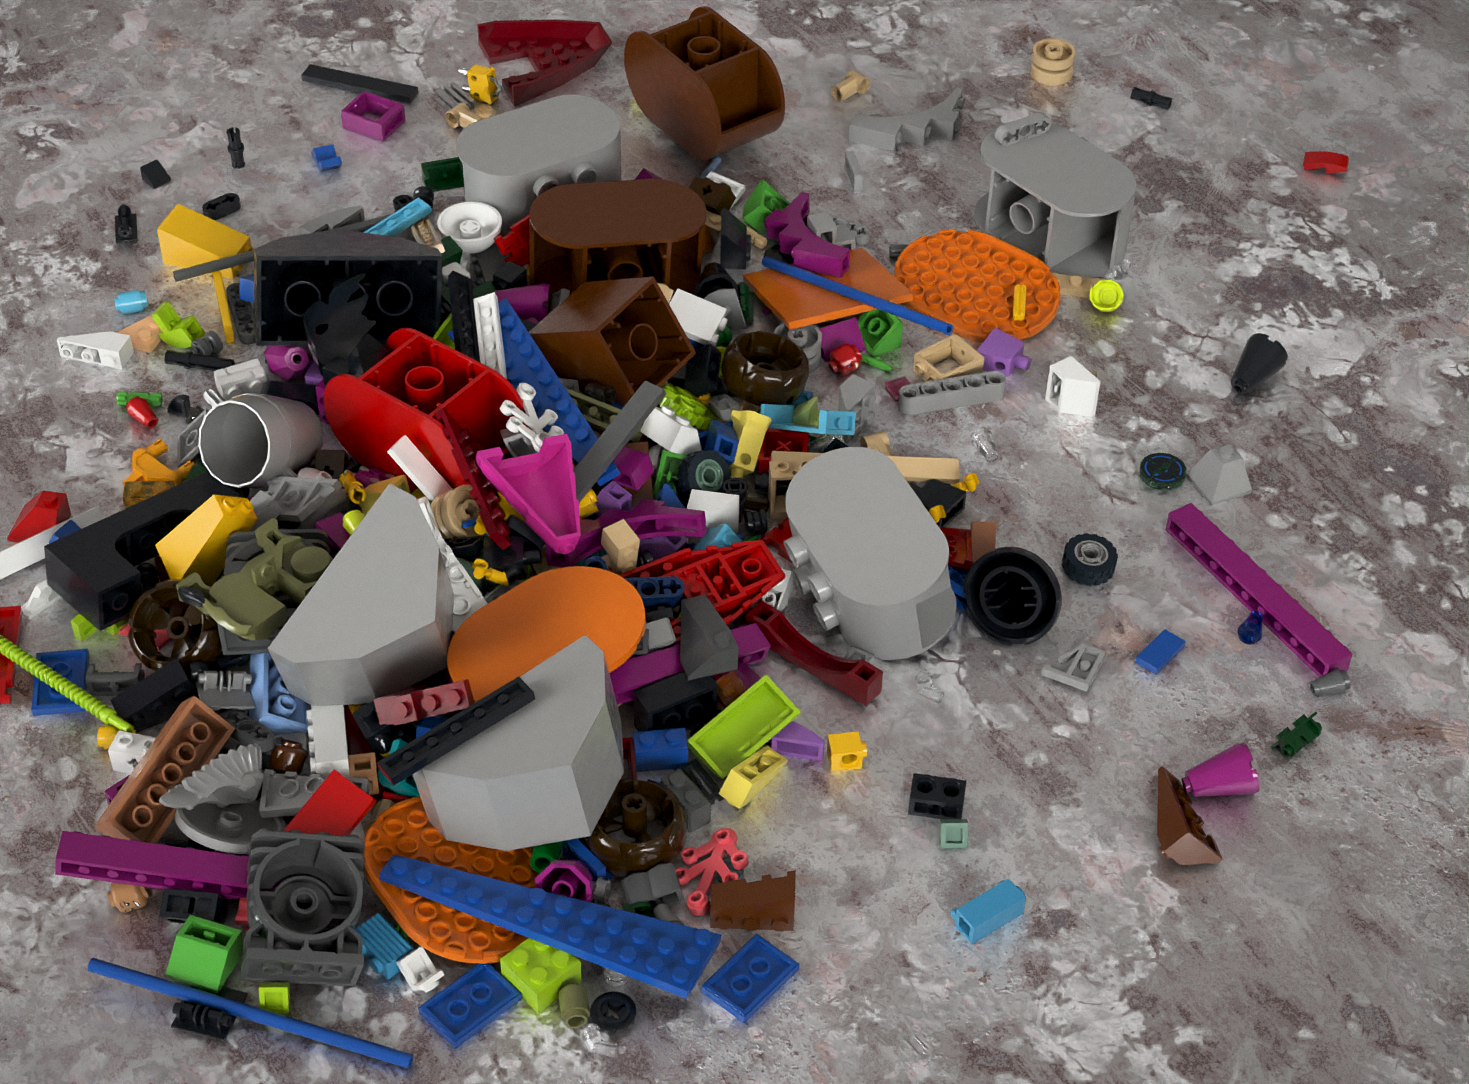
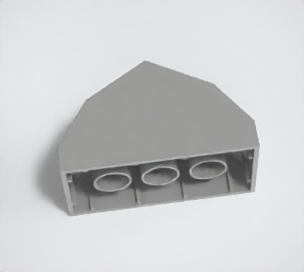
(374, 614)
(538, 770)

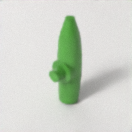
(876, 362)

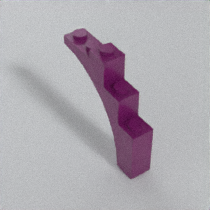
(806, 248)
(646, 519)

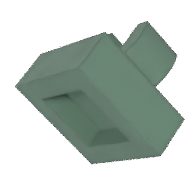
(953, 833)

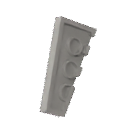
(289, 792)

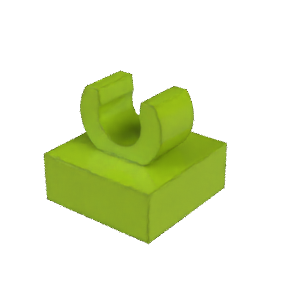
(275, 997)

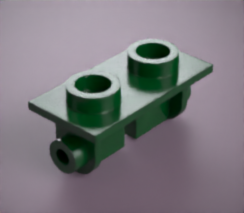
(746, 301)
(1290, 739)

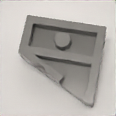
(1076, 667)

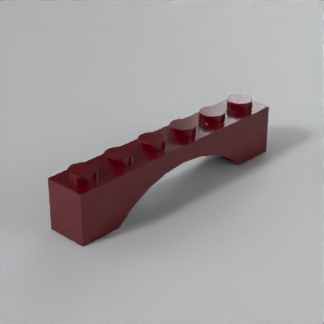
(852, 677)

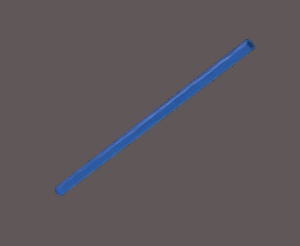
(857, 295)
(251, 1013)

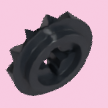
(616, 1002)

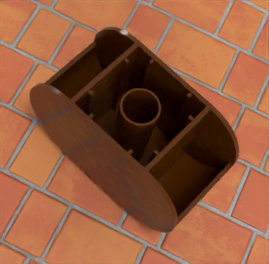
(705, 84)
(616, 234)

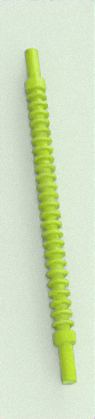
(63, 685)

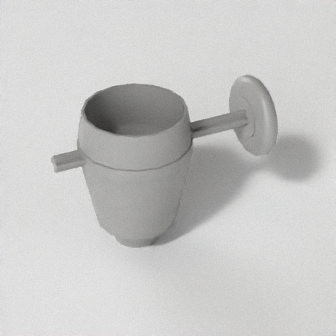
(261, 438)

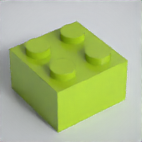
(540, 972)

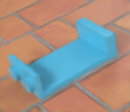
(830, 421)

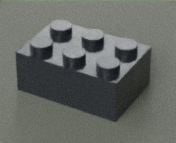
(675, 703)

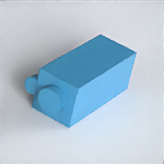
(989, 911)

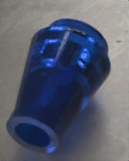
(1251, 628)

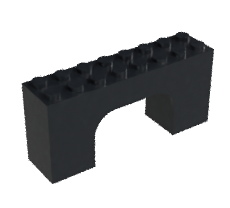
(98, 563)

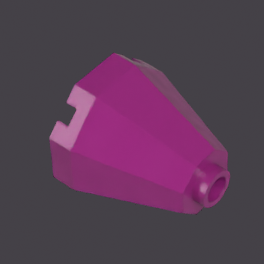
(281, 361)
(567, 878)

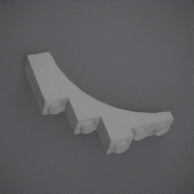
(913, 128)

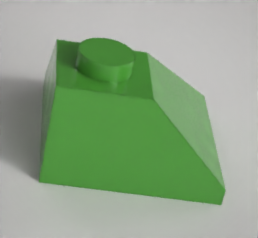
(761, 205)

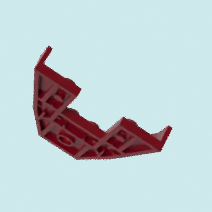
(554, 48)

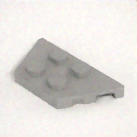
(300, 496)

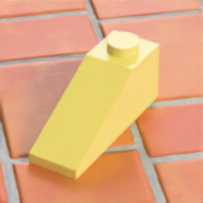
(751, 776)

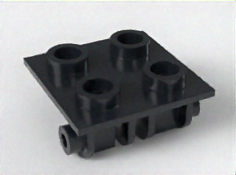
(204, 1020)

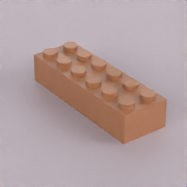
(182, 746)

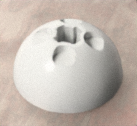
(470, 225)

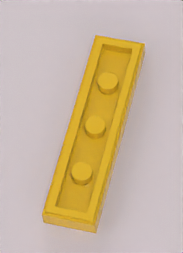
(223, 307)

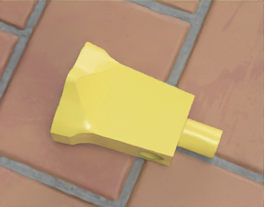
(750, 431)

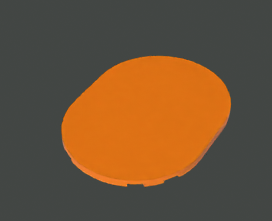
(972, 284)
(541, 620)
(434, 926)

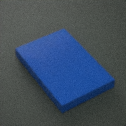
(68, 663)
(750, 978)
(469, 1003)

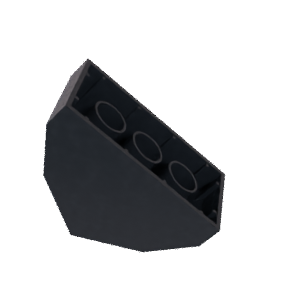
(305, 268)

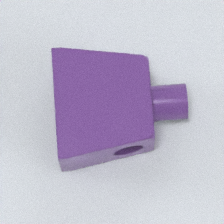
(1003, 353)

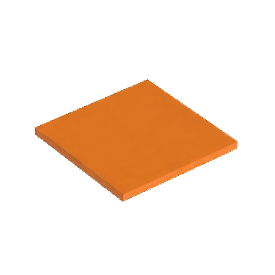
(805, 304)

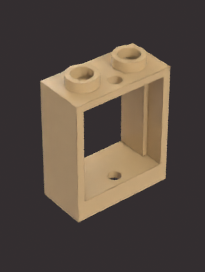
(952, 346)
(781, 471)

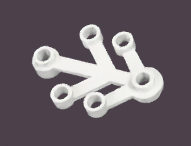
(515, 424)

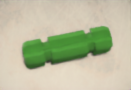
(154, 399)

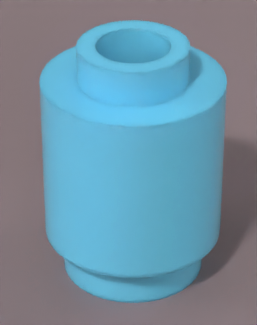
(131, 301)

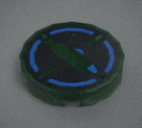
(1162, 471)

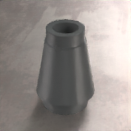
(1331, 683)

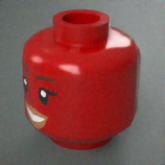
(844, 359)

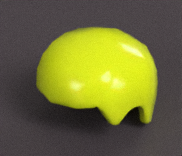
(1106, 295)

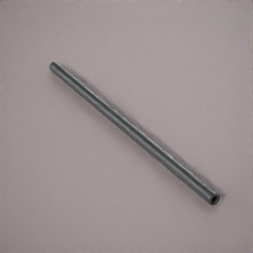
(248, 257)

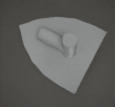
(728, 299)

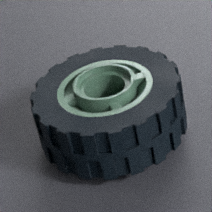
(701, 464)

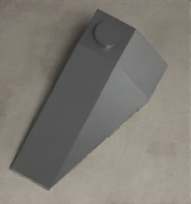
(705, 640)

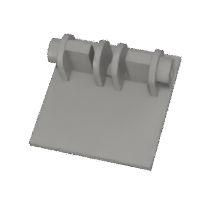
(225, 694)

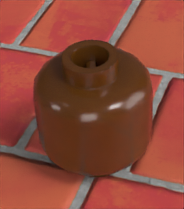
(288, 757)

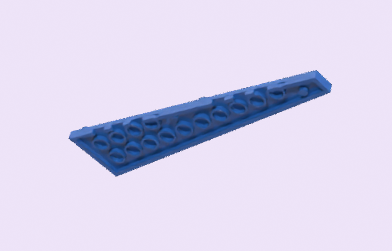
(528, 365)
(622, 941)

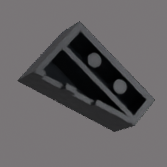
(155, 697)

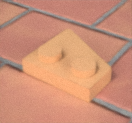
(143, 334)

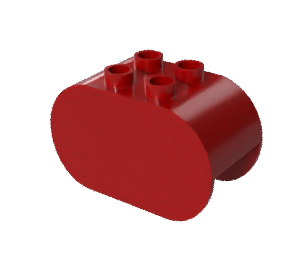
(402, 399)

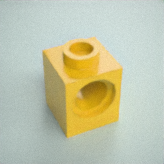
(845, 751)

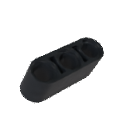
(294, 391)

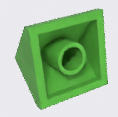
(880, 331)

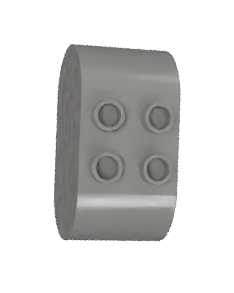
(537, 148)
(1058, 201)
(869, 554)

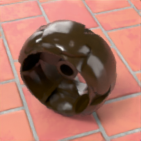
(765, 368)
(149, 615)
(638, 803)

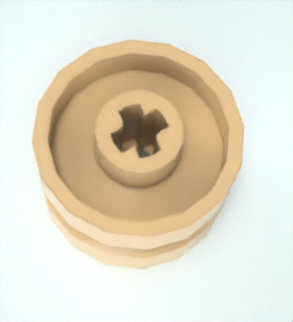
(1052, 61)
(452, 509)

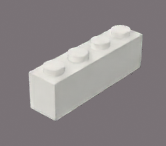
(328, 740)

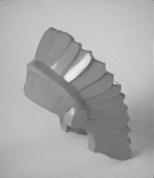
(224, 782)

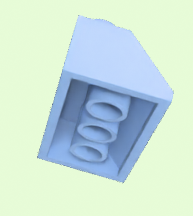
(273, 702)

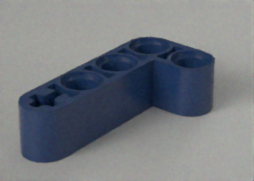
(650, 584)

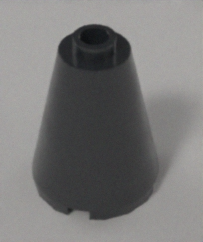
(714, 278)
(1257, 363)

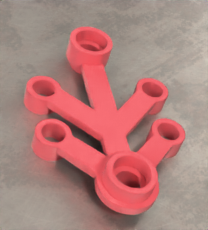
(721, 842)

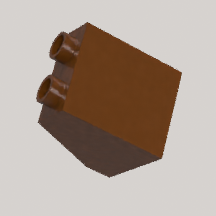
(614, 336)

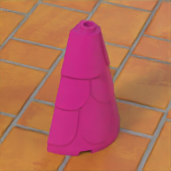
(539, 489)

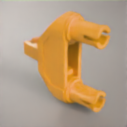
(147, 468)

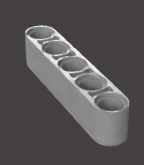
(951, 392)

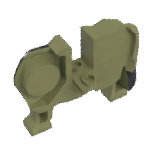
(244, 599)

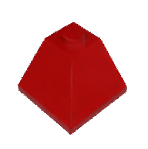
(39, 515)

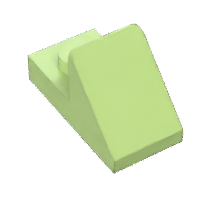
(807, 413)

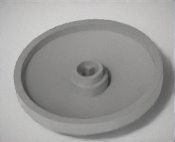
(225, 828)

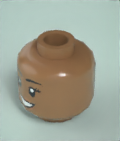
(128, 897)

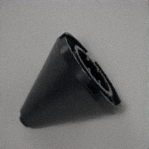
(1012, 596)

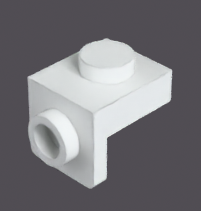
(419, 970)

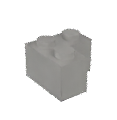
(825, 228)

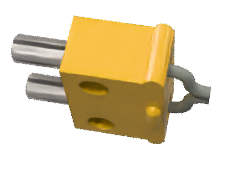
(482, 83)

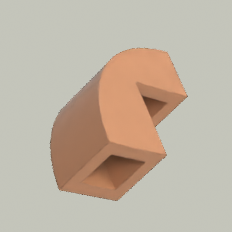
(982, 537)

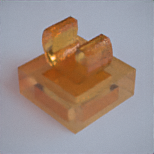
(730, 687)

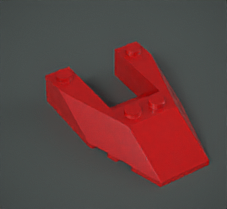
(727, 575)

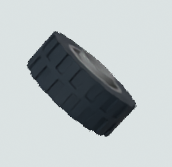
(1089, 559)

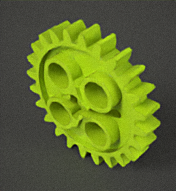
(686, 406)

